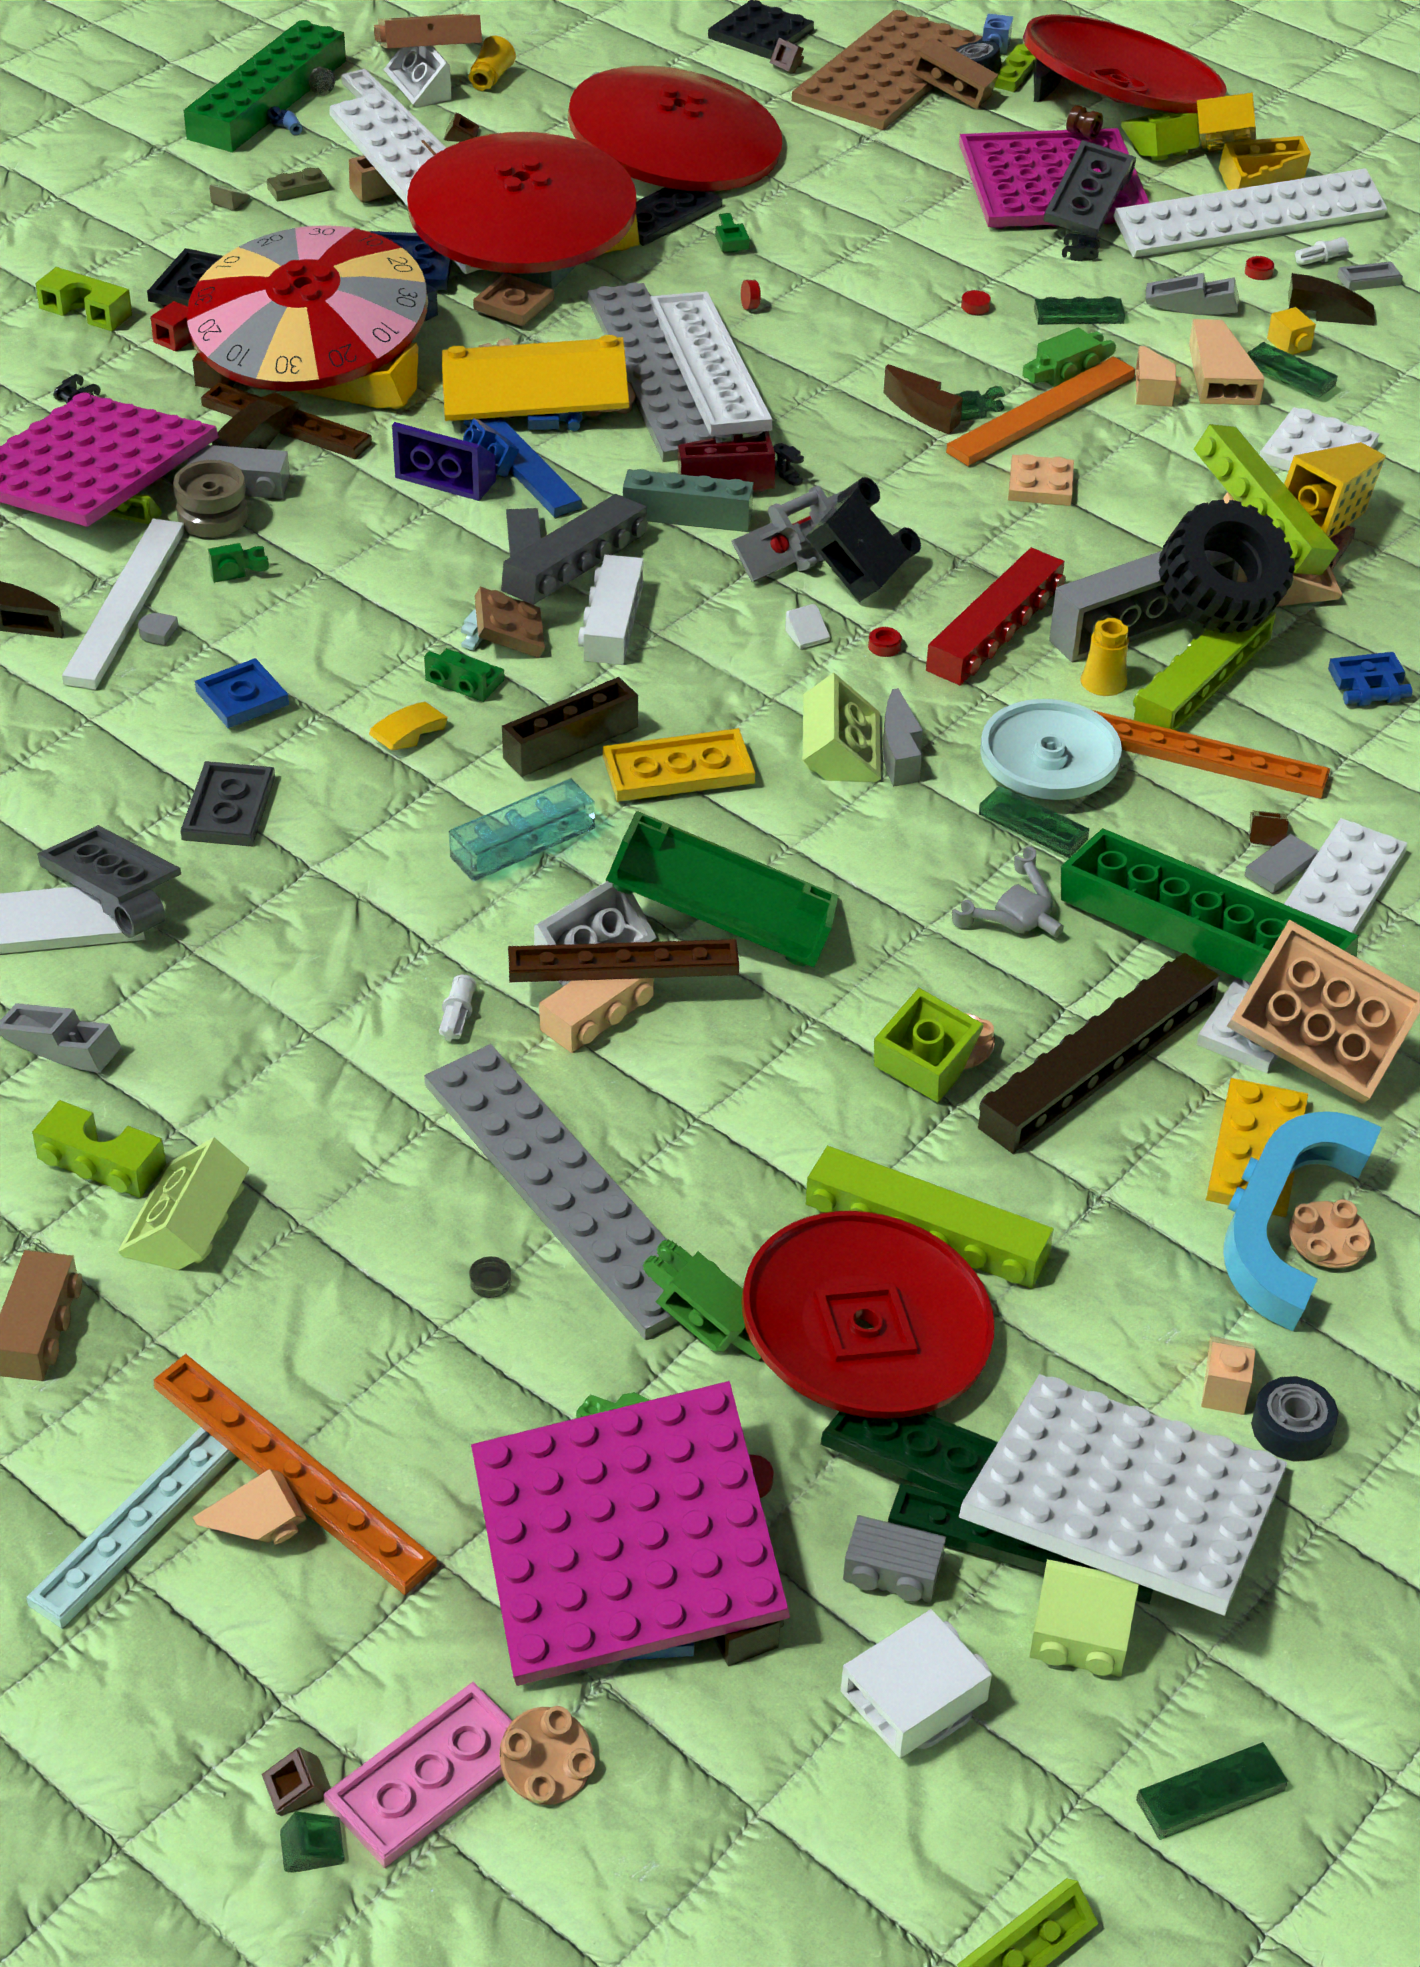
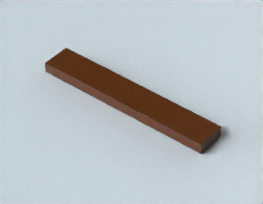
(301, 425)
(623, 960)

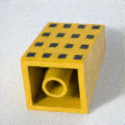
(1335, 483)

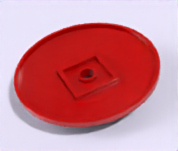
(904, 1281)

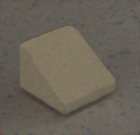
(227, 197)

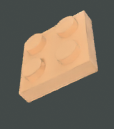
(1041, 479)

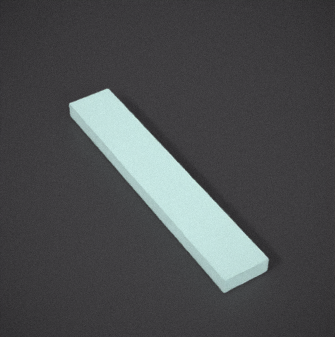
(129, 1528)

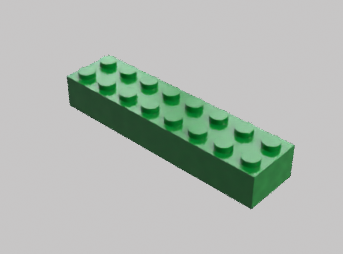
(272, 77)
(1183, 905)

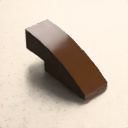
(923, 399)

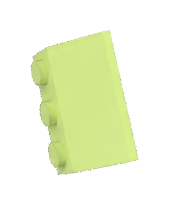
(840, 733)
(186, 1207)

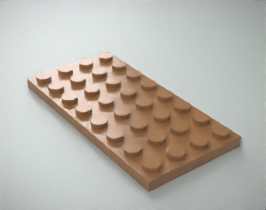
(873, 74)

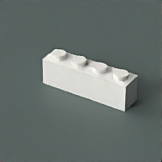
(612, 609)

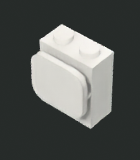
(917, 1684)

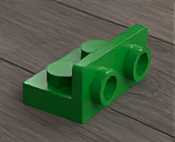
(462, 674)

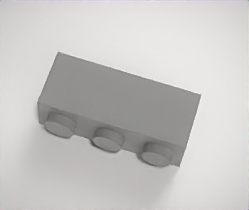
(264, 469)

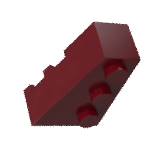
(740, 458)

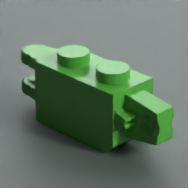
(1067, 356)
(700, 1297)

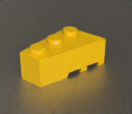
(1263, 161)

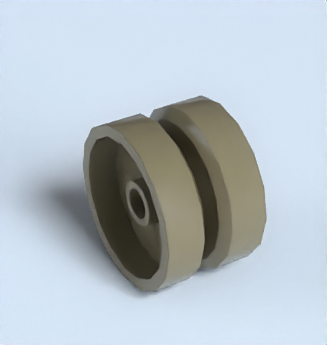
(211, 498)

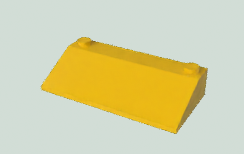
(534, 378)

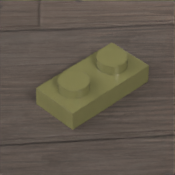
(297, 184)

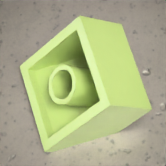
(1083, 1619)

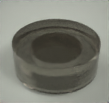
(322, 81)
(490, 1277)

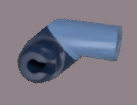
(284, 119)

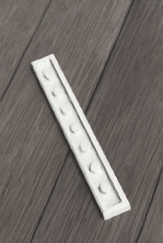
(363, 83)
(123, 604)

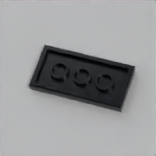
(670, 210)

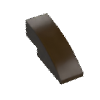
(1329, 300)
(257, 423)
(28, 612)

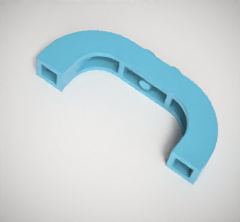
(1252, 1265)

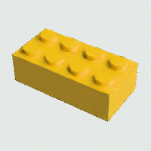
(1226, 120)

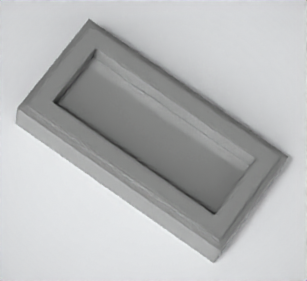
(1370, 276)
(1281, 863)

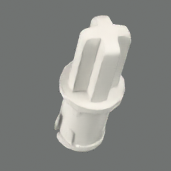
(1322, 251)
(457, 1007)

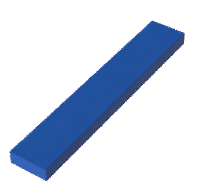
(536, 473)

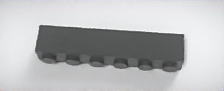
(573, 549)

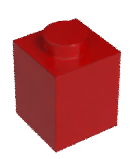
(171, 326)

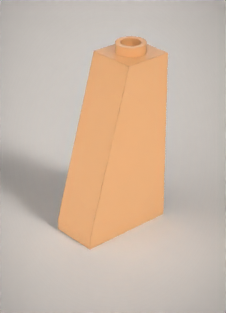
(1222, 366)

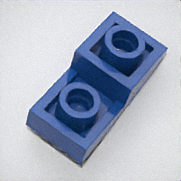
(490, 439)

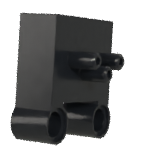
(858, 542)

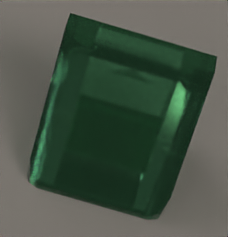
(311, 1842)

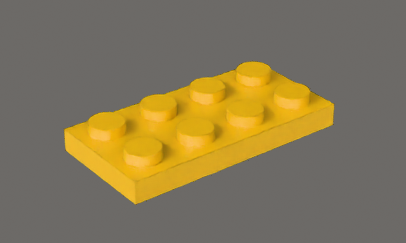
(678, 764)
(1248, 1122)

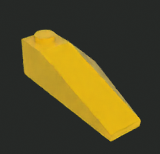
(382, 388)

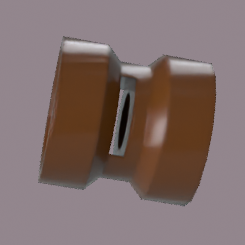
(1084, 122)

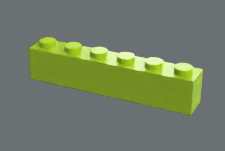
(1255, 484)
(1198, 674)
(977, 1231)

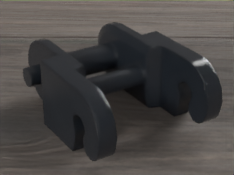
(1082, 247)
(68, 388)
(787, 471)

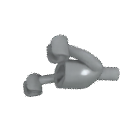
(1018, 906)

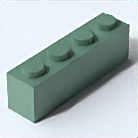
(691, 499)

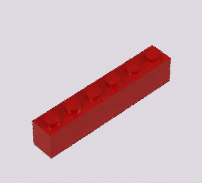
(995, 616)

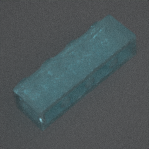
(522, 829)

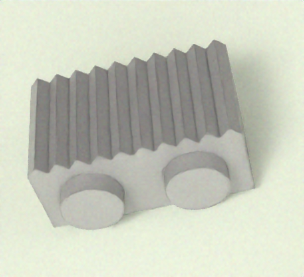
(894, 1559)

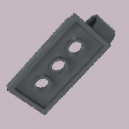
(1114, 174)
(114, 873)

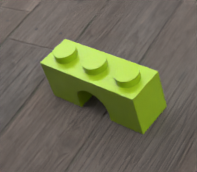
(65, 290)
(70, 1139)

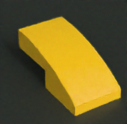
(405, 725)

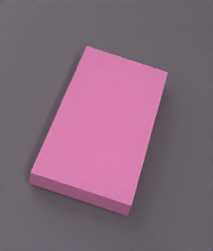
(423, 1775)

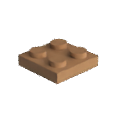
(513, 299)
(509, 622)

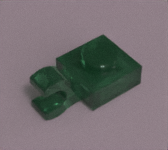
(977, 405)

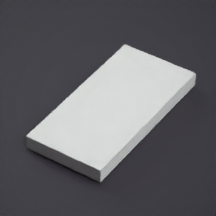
(55, 920)

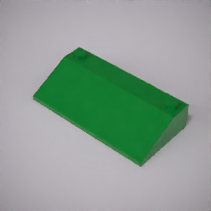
(724, 889)

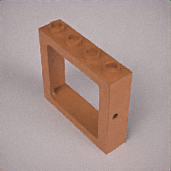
(428, 30)

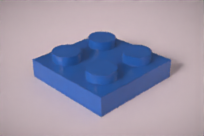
(241, 693)

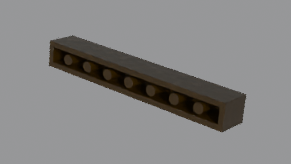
(1097, 1052)

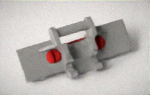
(781, 541)

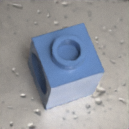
(998, 30)

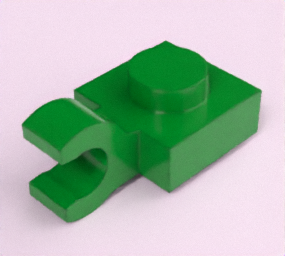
(731, 236)
(231, 561)

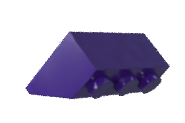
(442, 462)

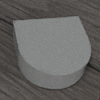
(157, 627)

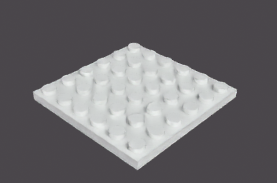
(1127, 1492)

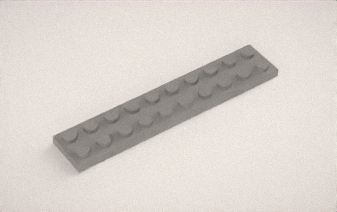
(650, 367)
(556, 1180)

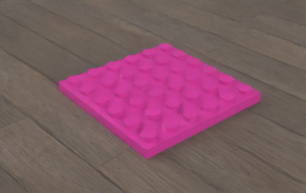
(1022, 170)
(94, 457)
(626, 1533)

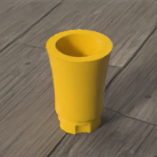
(493, 60)
(1107, 659)

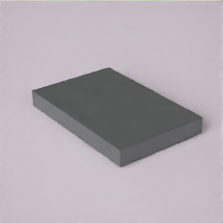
(228, 803)

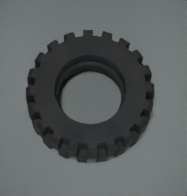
(1246, 539)

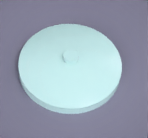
(1050, 749)

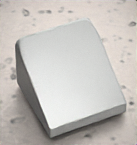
(806, 626)

